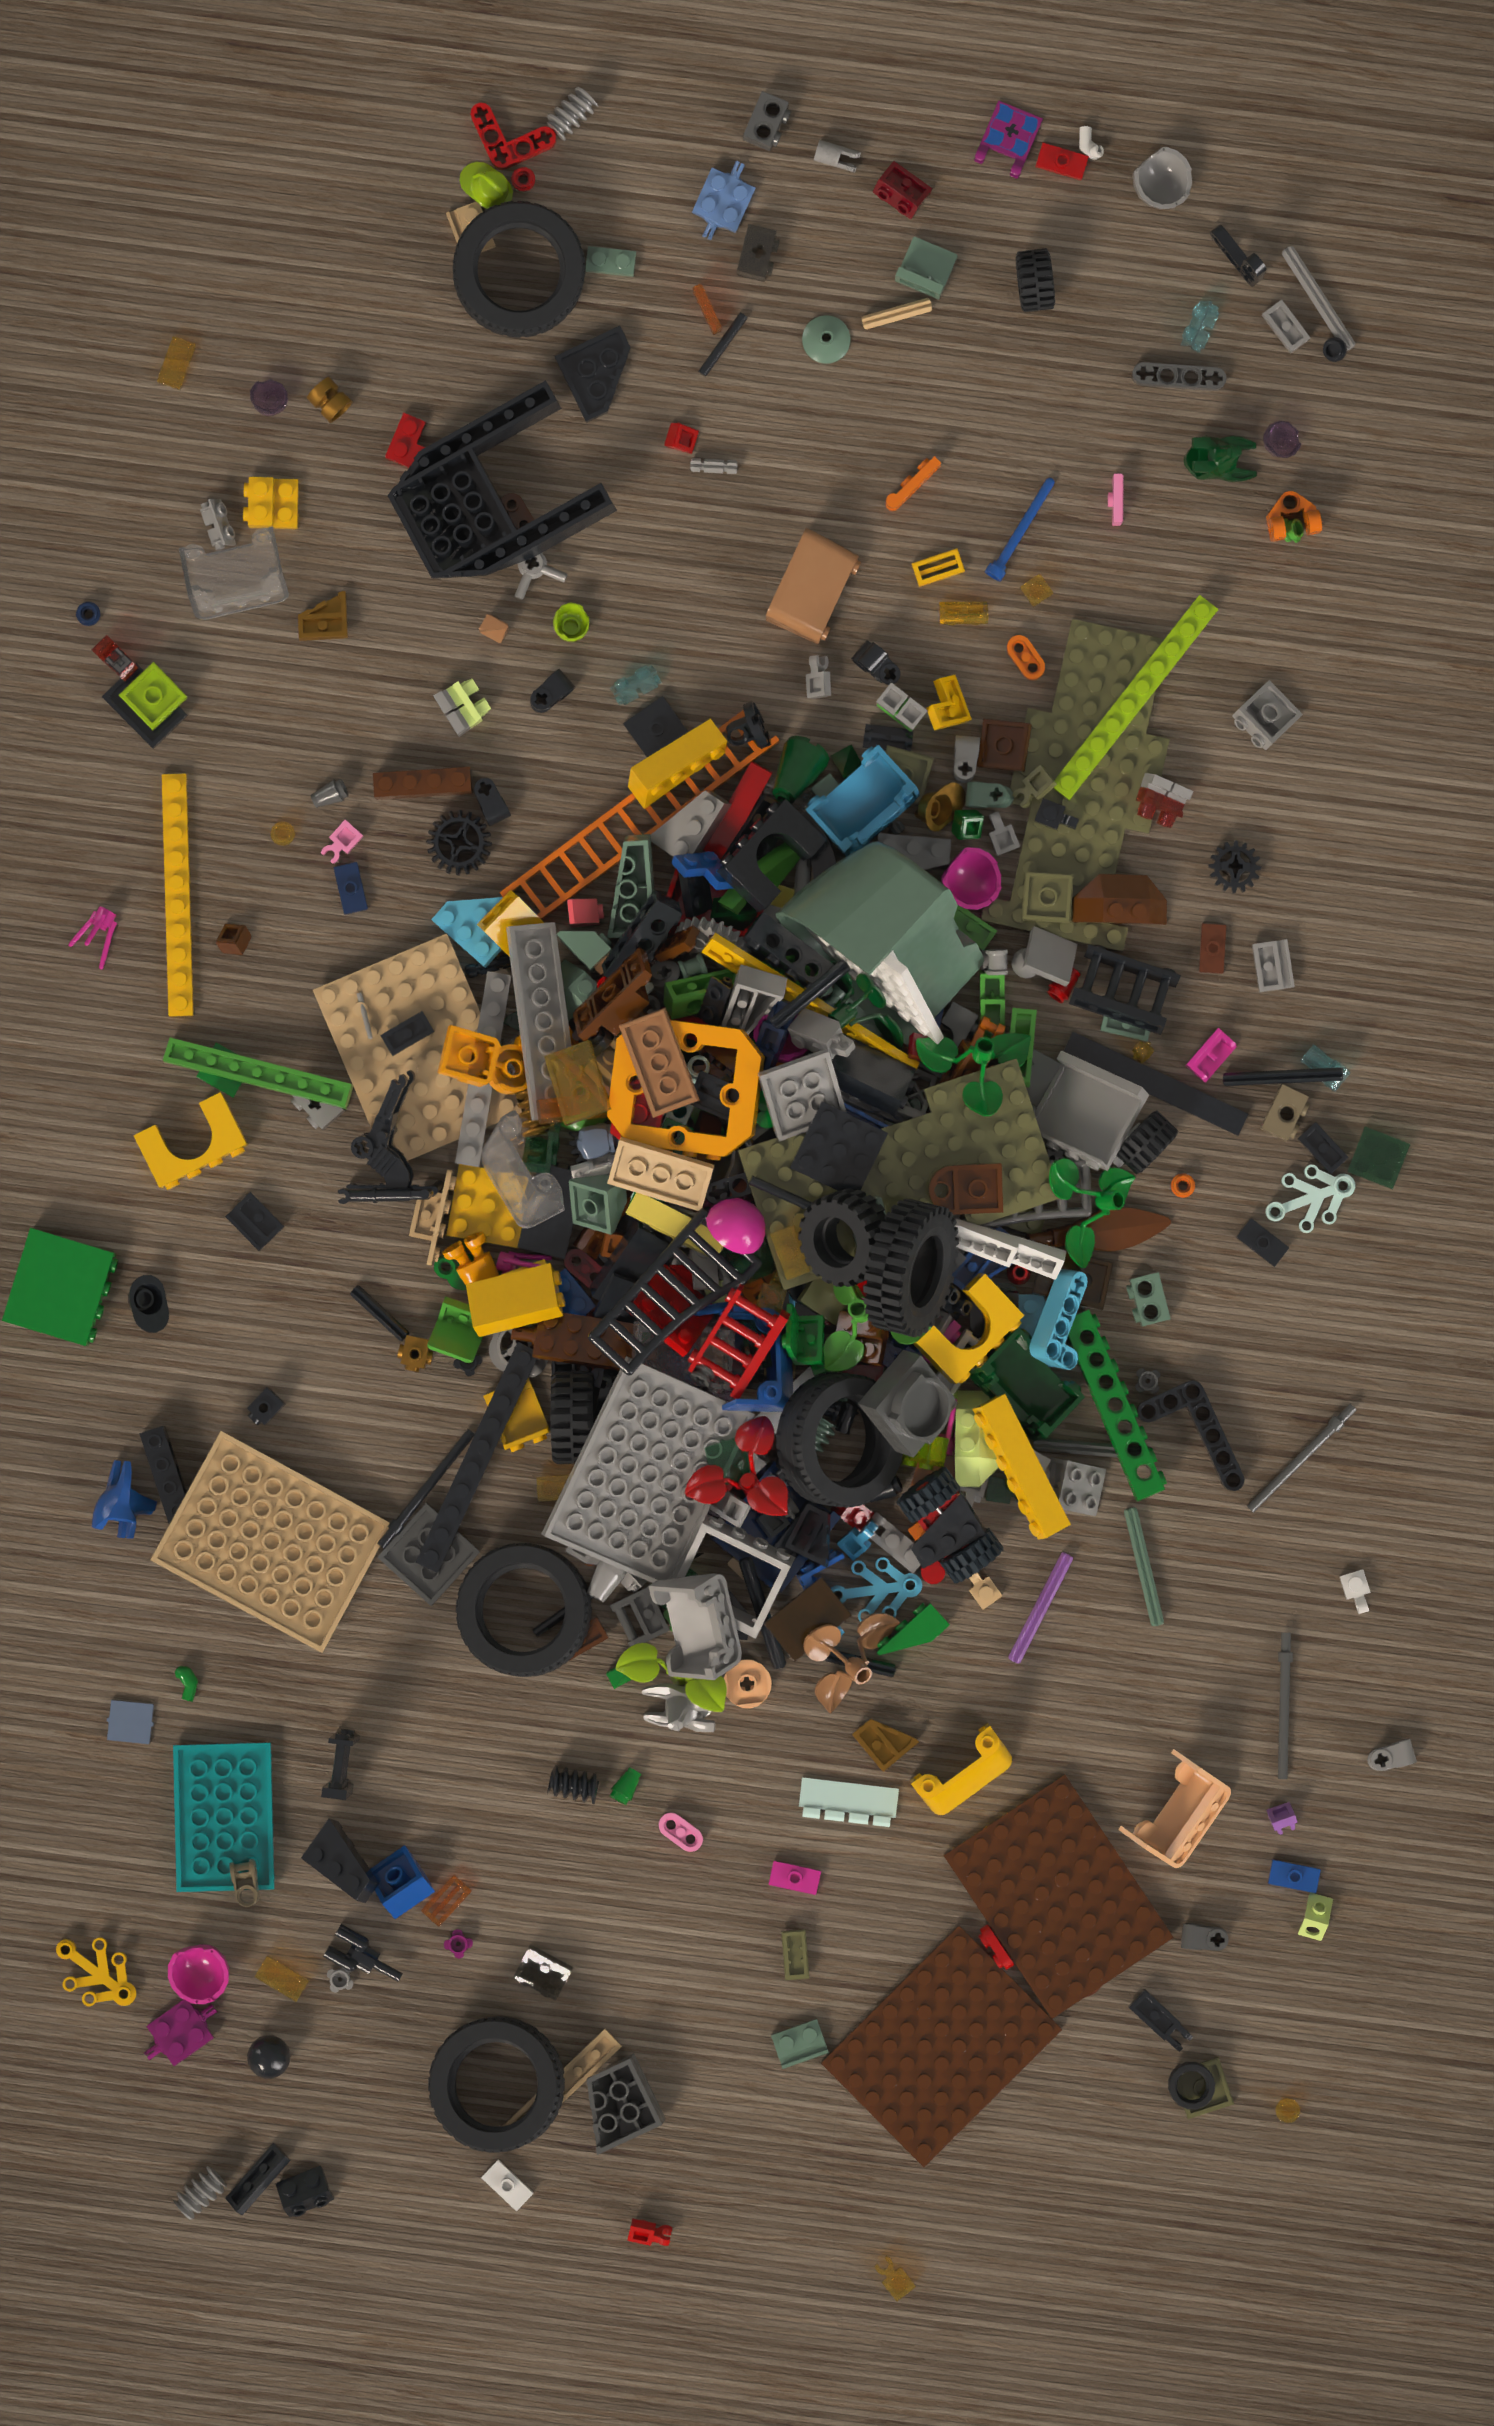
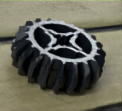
(439, 835)

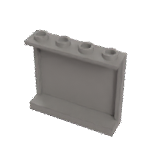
(1088, 1111)

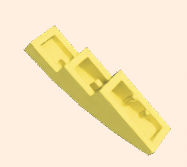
(667, 1220)

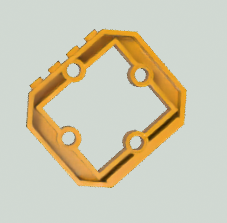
(742, 1112)

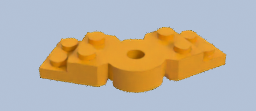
(482, 1060)

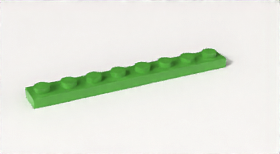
(258, 1073)

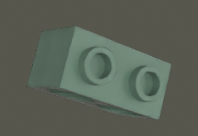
(1155, 1297)

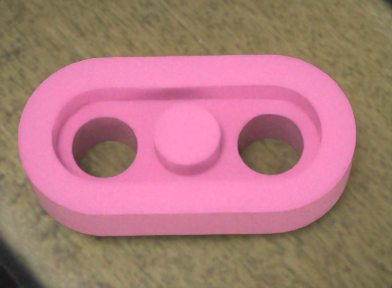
(680, 1832)

